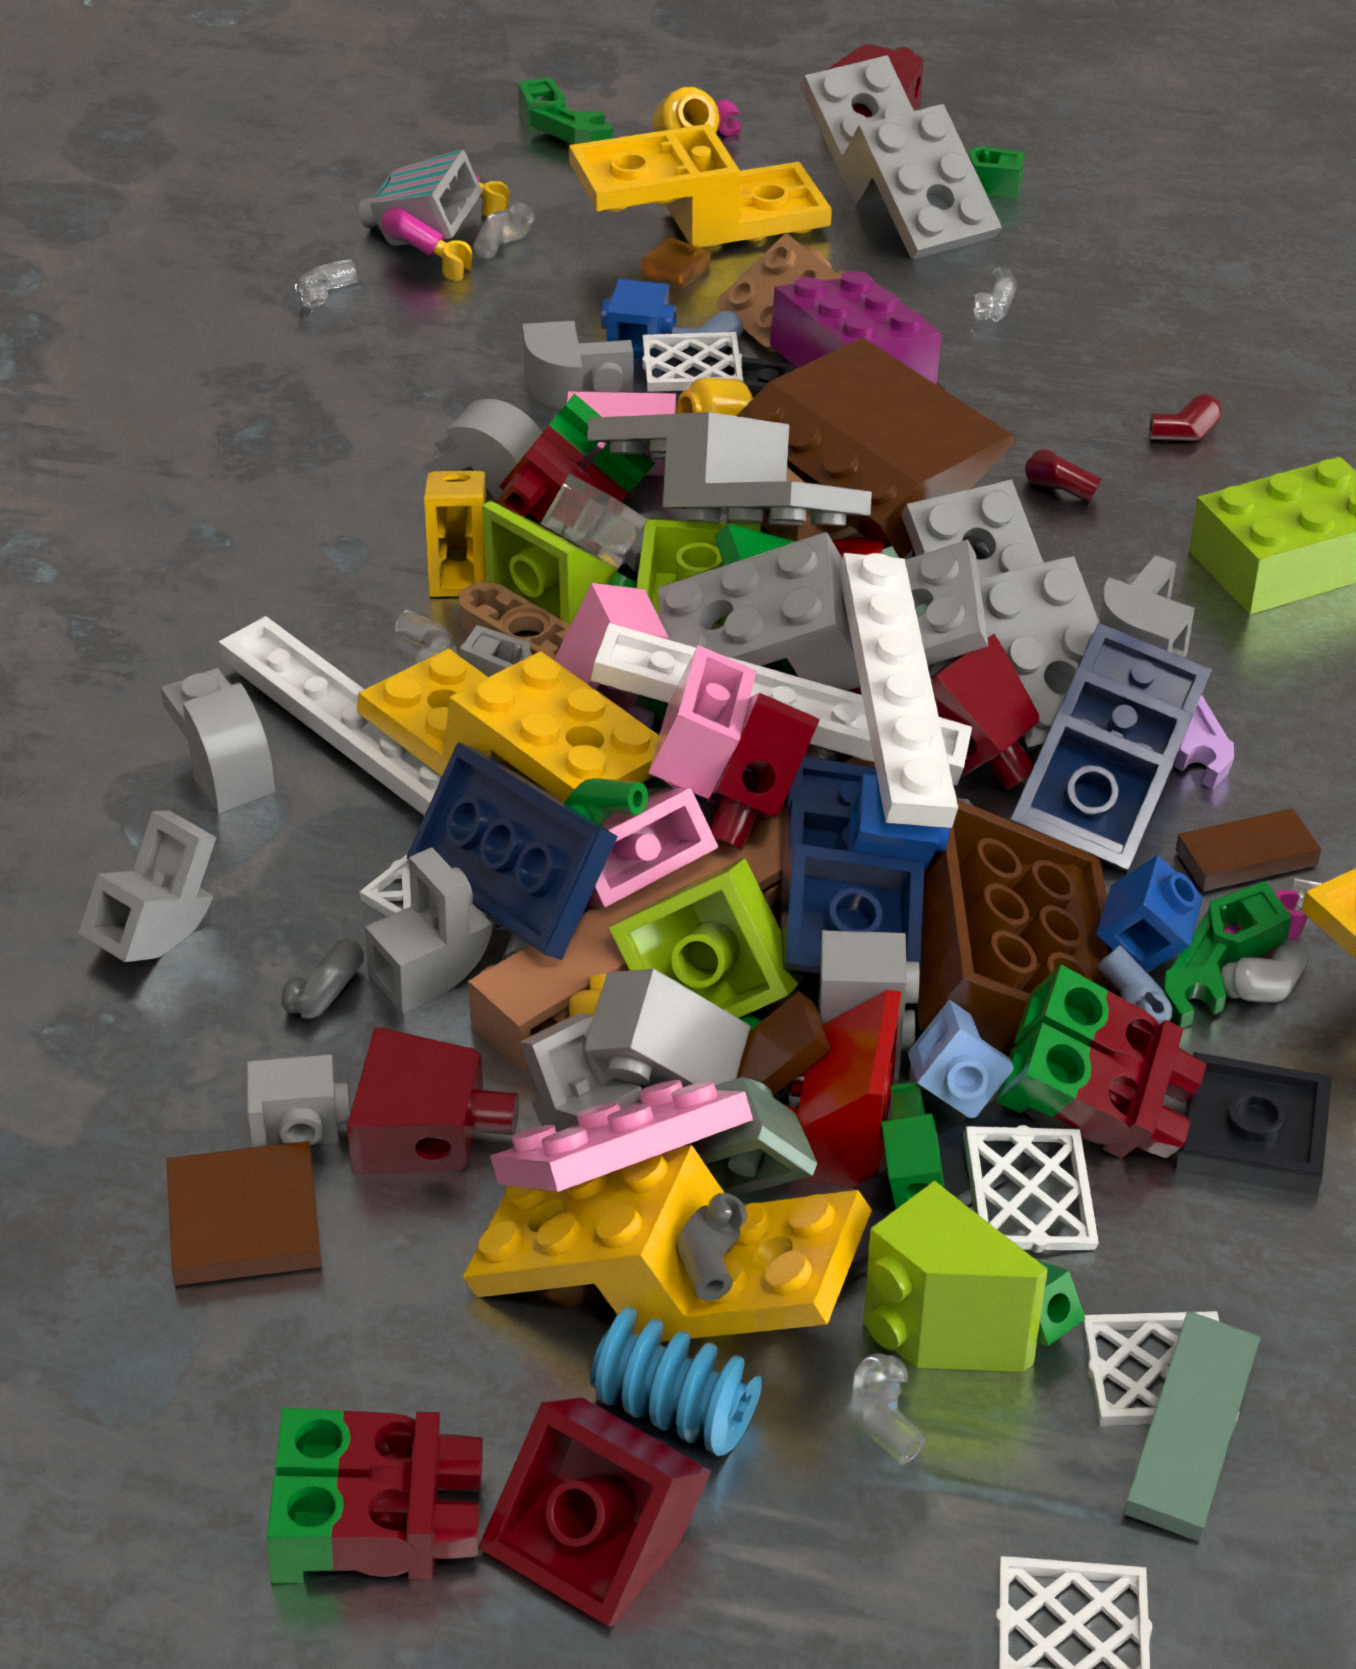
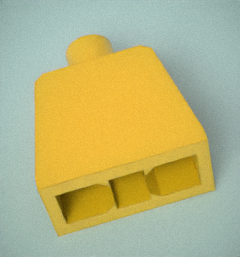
(454, 522)

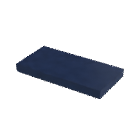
(517, 846)

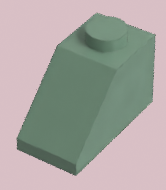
(761, 1151)

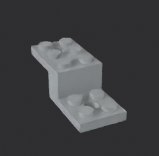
(900, 157)
(728, 469)
(1030, 605)
(795, 608)

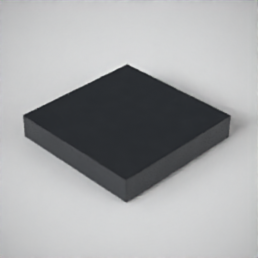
(1257, 1124)

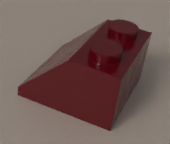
(592, 1507)

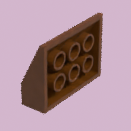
(879, 429)
(1002, 918)

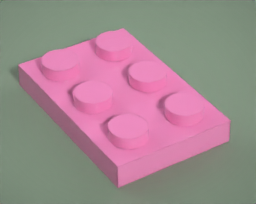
(618, 1137)

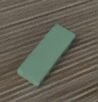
(1192, 1426)

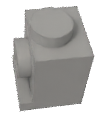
(295, 1101)

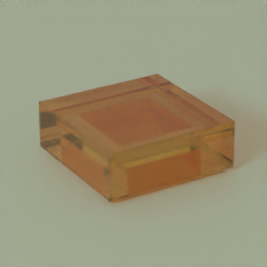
(675, 262)

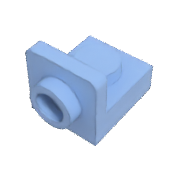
(957, 1062)

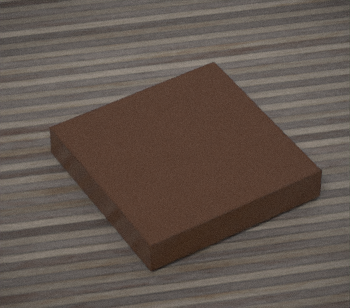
(242, 1213)

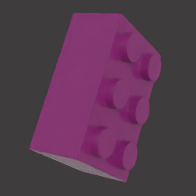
(828, 314)

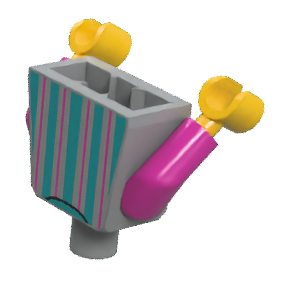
(429, 203)

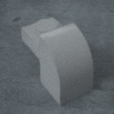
(562, 365)
(488, 438)
(1145, 607)
(223, 738)
(157, 903)
(433, 940)
(570, 1077)

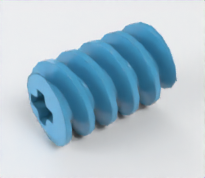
(672, 1385)

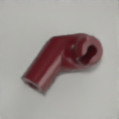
(1189, 424)
(1053, 472)

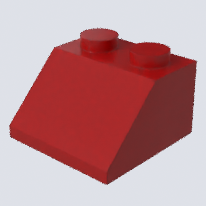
(850, 1092)

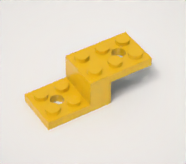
(699, 186)
(518, 717)
(625, 1237)

